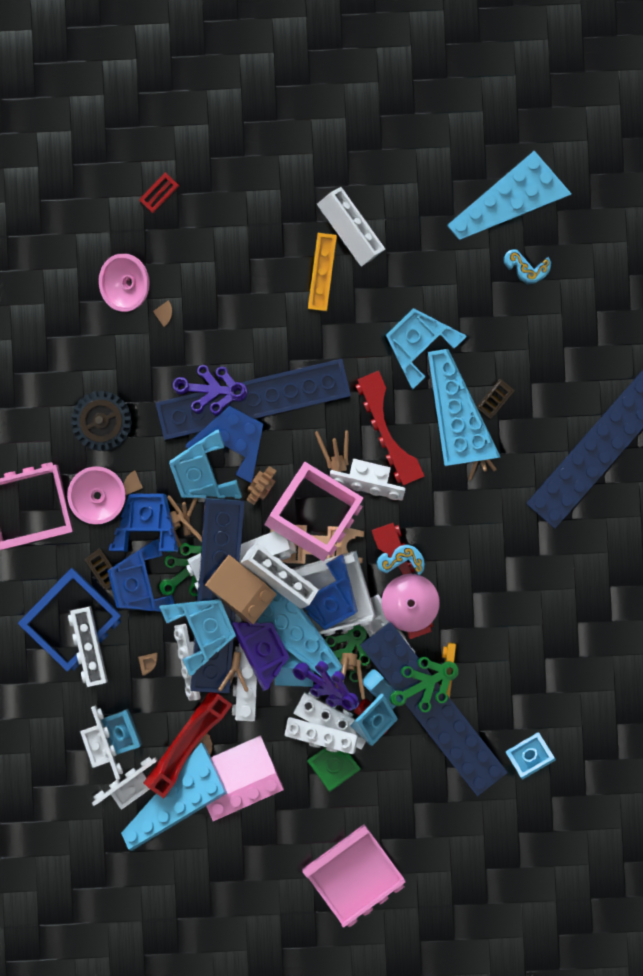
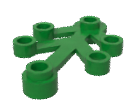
(183, 574)
(353, 641)
(427, 683)

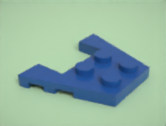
(239, 434)
(146, 514)
(131, 581)
(335, 600)

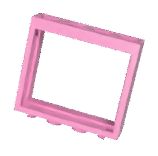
(29, 473)
(299, 536)

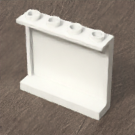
(321, 576)

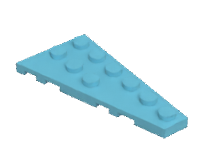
(299, 634)
(194, 789)

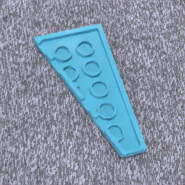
(517, 193)
(460, 423)

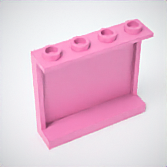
(354, 876)

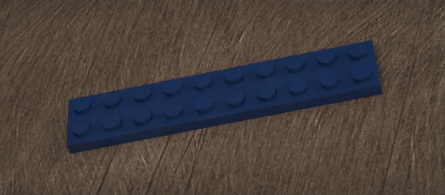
(264, 397)
(591, 456)
(219, 539)
(444, 720)

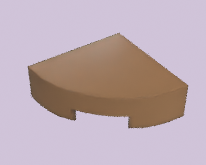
(164, 313)
(132, 483)
(148, 662)
(207, 741)

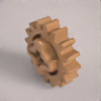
(261, 485)

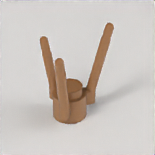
(338, 462)
(176, 519)
(348, 662)

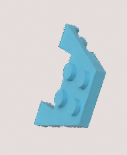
(413, 336)
(194, 472)
(208, 625)

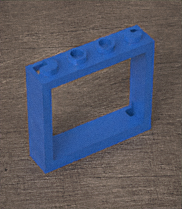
(50, 595)

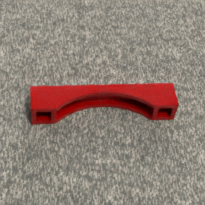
(374, 389)
(387, 541)
(169, 766)

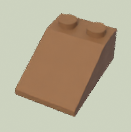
(240, 590)

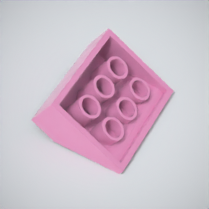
(246, 775)

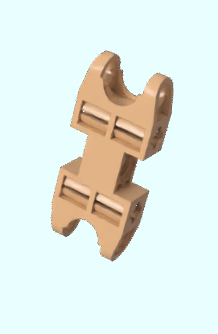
(341, 547)

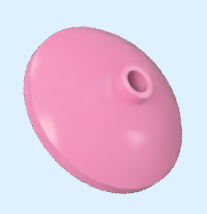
(116, 285)
(82, 492)
(396, 598)

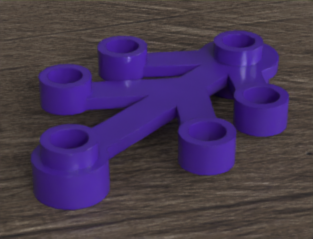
(212, 389)
(346, 699)

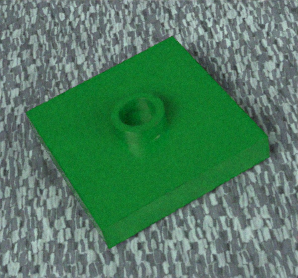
(333, 767)

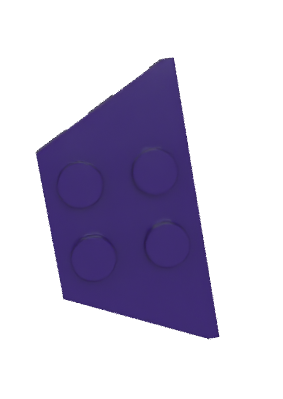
(262, 649)

